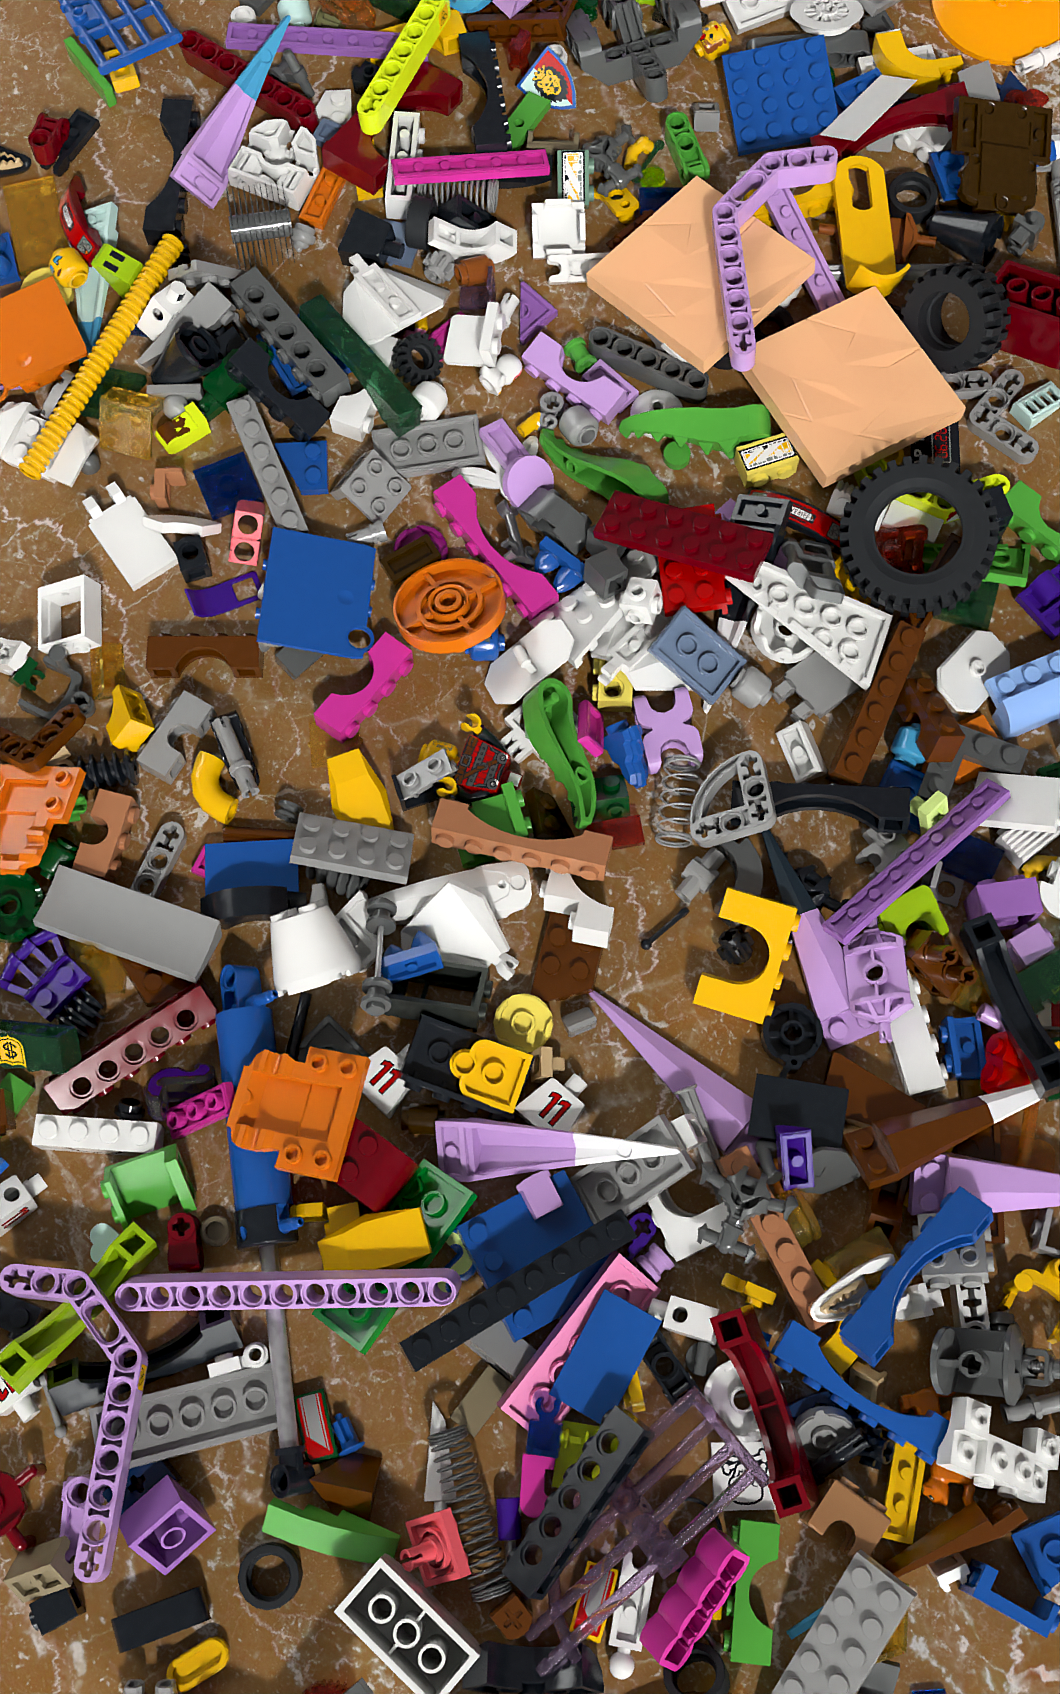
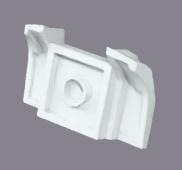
(19, 430)

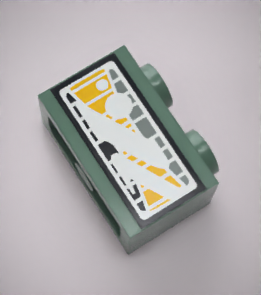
(573, 176)

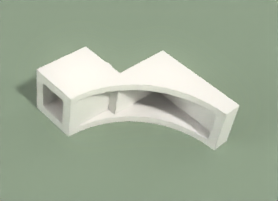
(588, 918)

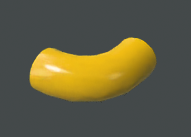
(208, 791)

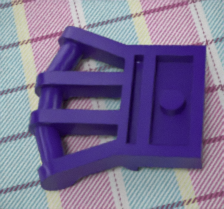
(56, 985)

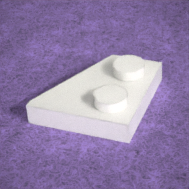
(335, 106)

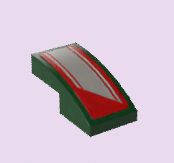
(316, 1427)

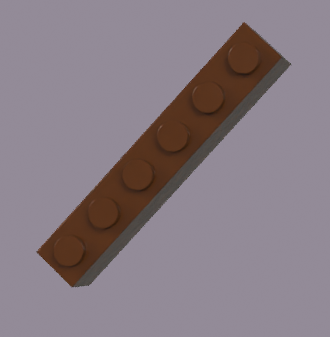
(876, 705)

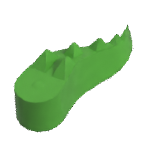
(706, 427)
(603, 473)
(554, 736)

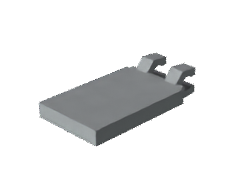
(817, 684)

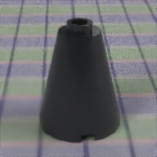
(967, 233)
(187, 356)

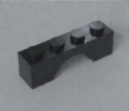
(250, 369)

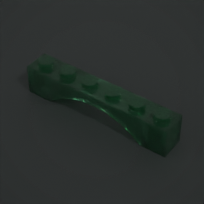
(392, 399)

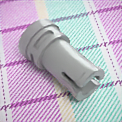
(369, 535)

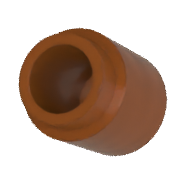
(473, 270)

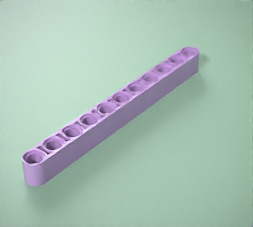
(300, 1282)

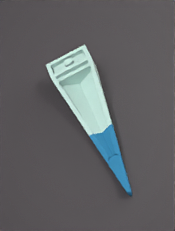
(93, 293)

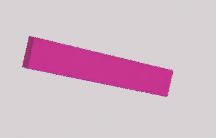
(470, 167)

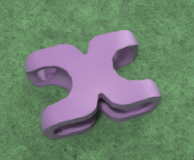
(667, 729)

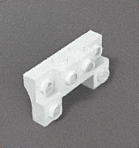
(996, 1462)

